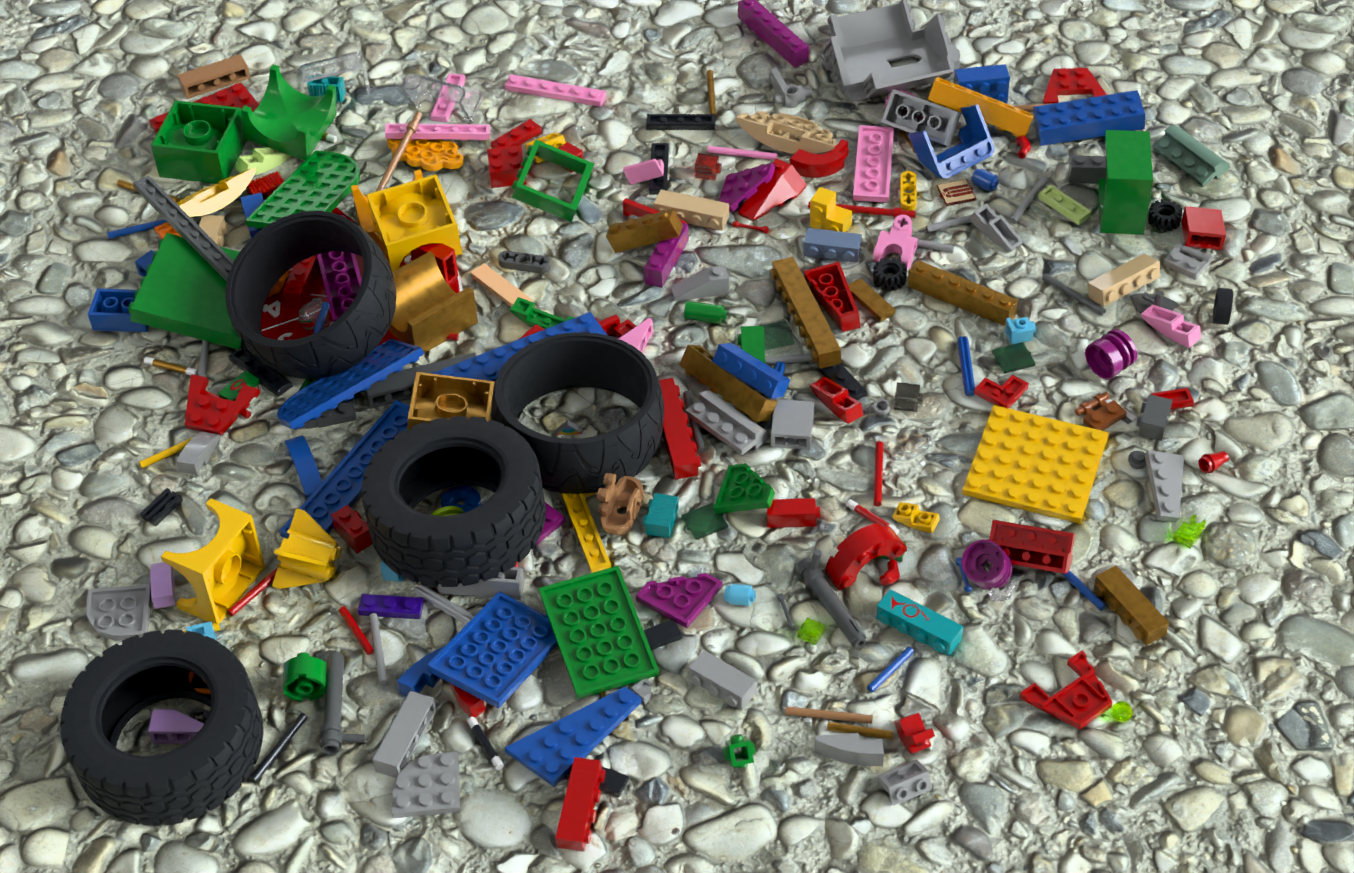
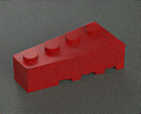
(834, 295)

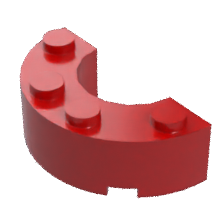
(859, 550)

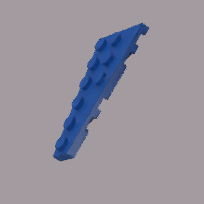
(553, 748)

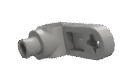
(790, 94)

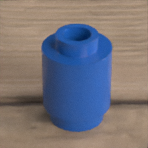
(985, 179)

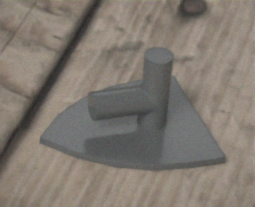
(1145, 300)

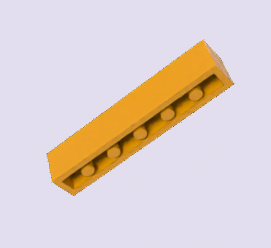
(993, 111)

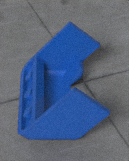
(974, 146)

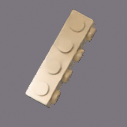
(694, 209)
(1124, 279)

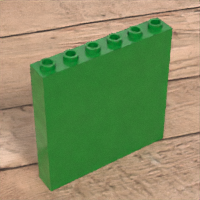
(184, 295)

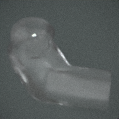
(1003, 595)

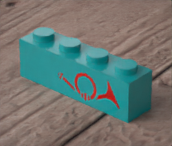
(919, 622)

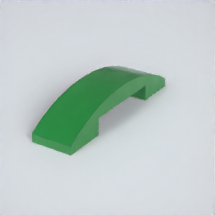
(526, 312)

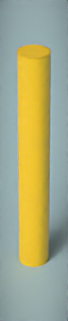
(163, 454)

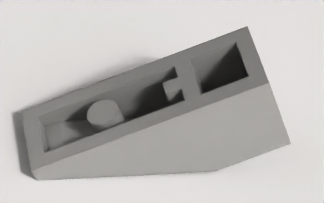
(706, 283)

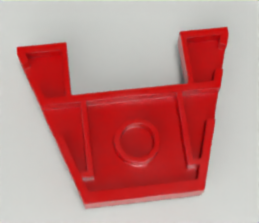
(1071, 82)
(212, 413)
(1077, 702)

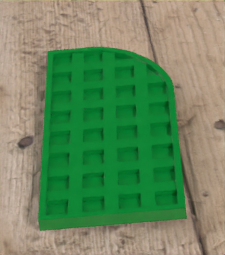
(314, 186)

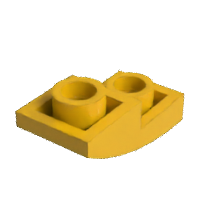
(912, 517)

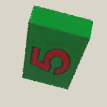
(232, 390)

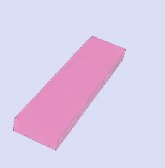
(444, 107)

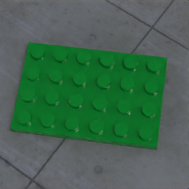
(598, 632)

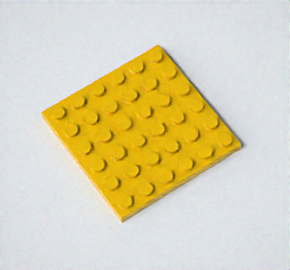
(1036, 464)

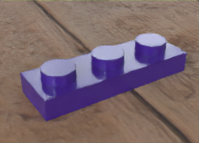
(391, 606)

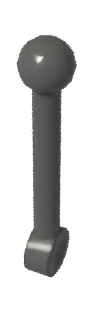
(791, 625)

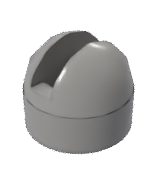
(883, 405)

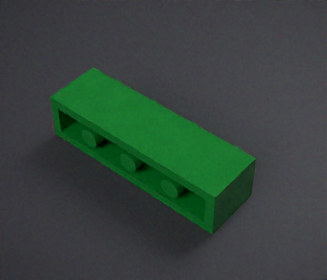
(752, 341)

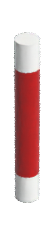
(869, 515)

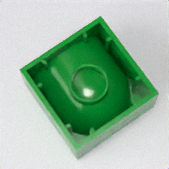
(199, 142)
(1128, 182)

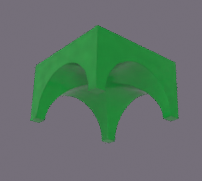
(288, 118)

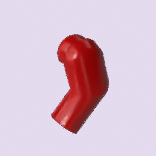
(1025, 146)

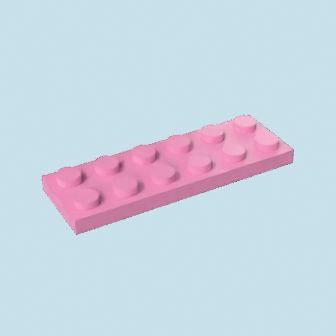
(873, 163)

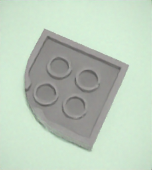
(119, 611)
(428, 786)

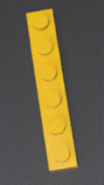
(586, 532)

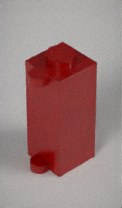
(792, 513)

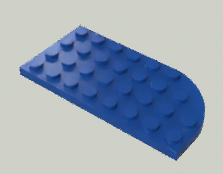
(331, 390)

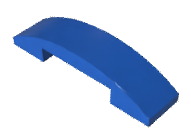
(304, 464)

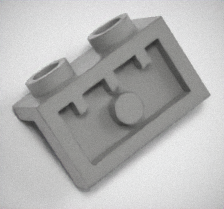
(905, 781)

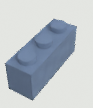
(832, 244)

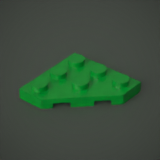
(742, 491)

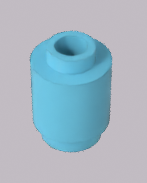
(739, 594)

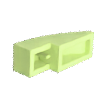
(262, 160)

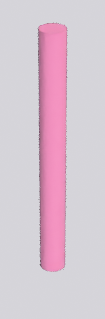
(744, 153)

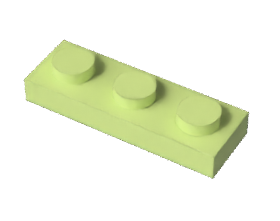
(1065, 204)

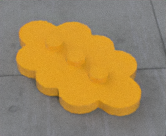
(429, 154)

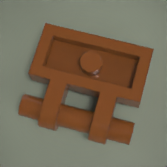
(1103, 417)

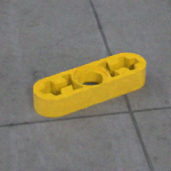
(908, 186)

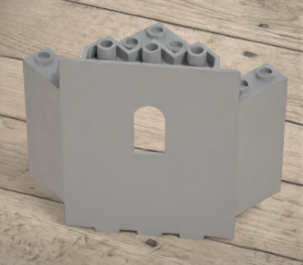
(869, 39)

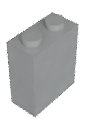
(792, 424)

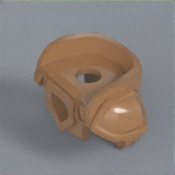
(626, 493)

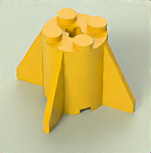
(306, 555)

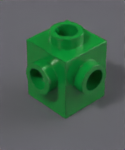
(744, 756)

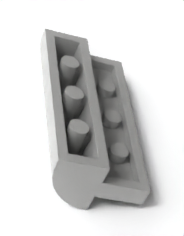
(727, 423)

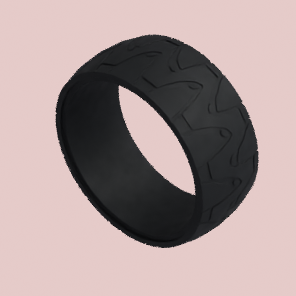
(279, 249)
(583, 361)

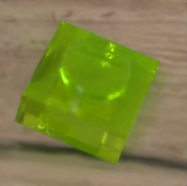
(811, 631)

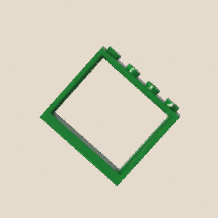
(541, 200)

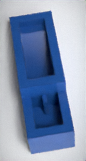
(417, 676)

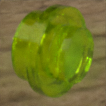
(1121, 711)

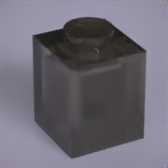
(907, 397)

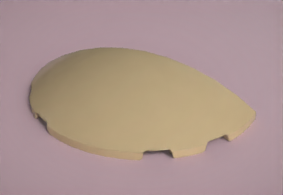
(787, 132)

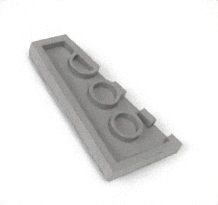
(1165, 478)

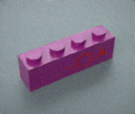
(664, 258)

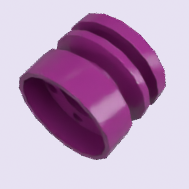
(1111, 354)
(977, 559)

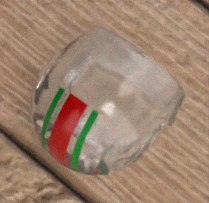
(309, 314)

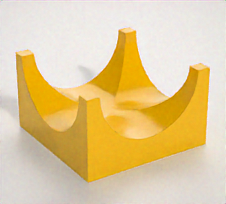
(413, 217)
(222, 567)

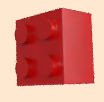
(504, 165)

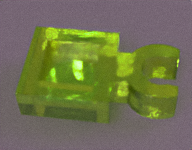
(1189, 533)

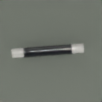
(485, 743)

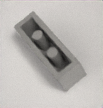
(722, 680)

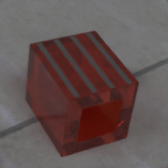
(707, 166)

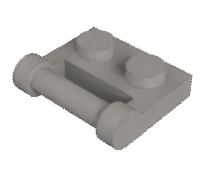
(1186, 264)

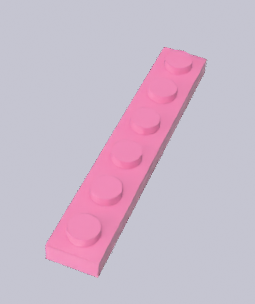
(555, 90)
(440, 131)

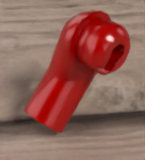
(891, 575)

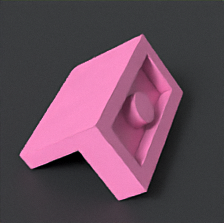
(644, 171)

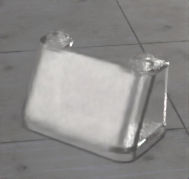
(422, 88)

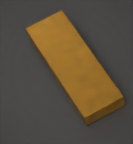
(871, 300)

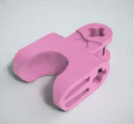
(897, 241)

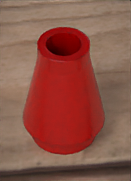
(1210, 462)

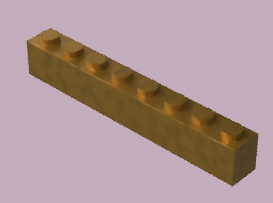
(806, 313)

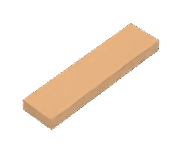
(498, 285)

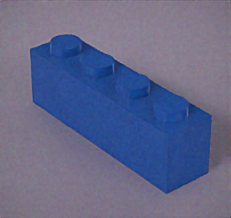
(751, 370)

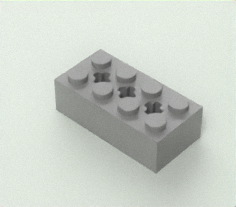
(915, 107)

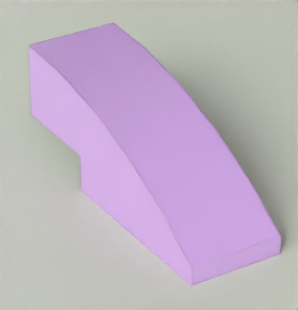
(162, 585)

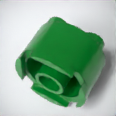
(304, 677)

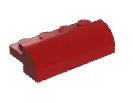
(1034, 546)

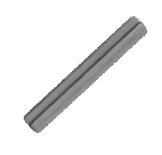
(443, 603)

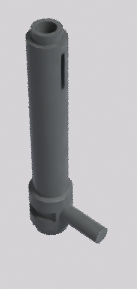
(815, 579)
(331, 730)

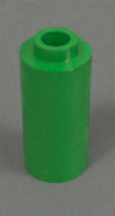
(705, 312)

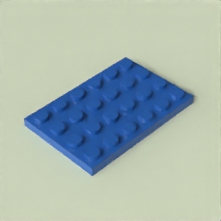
(496, 650)

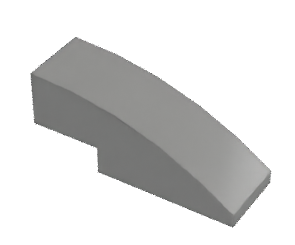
(996, 228)
(197, 452)
(850, 749)

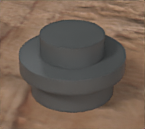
(1137, 459)

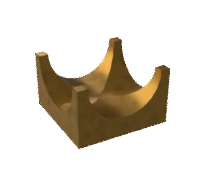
(449, 396)

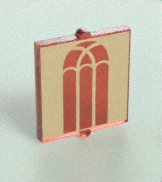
(956, 192)

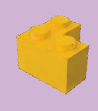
(825, 213)

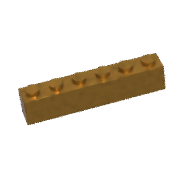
(962, 293)
(747, 399)

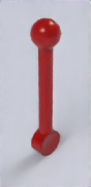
(765, 229)

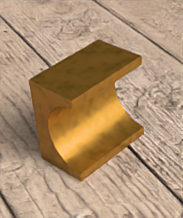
(428, 306)

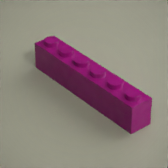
(773, 32)

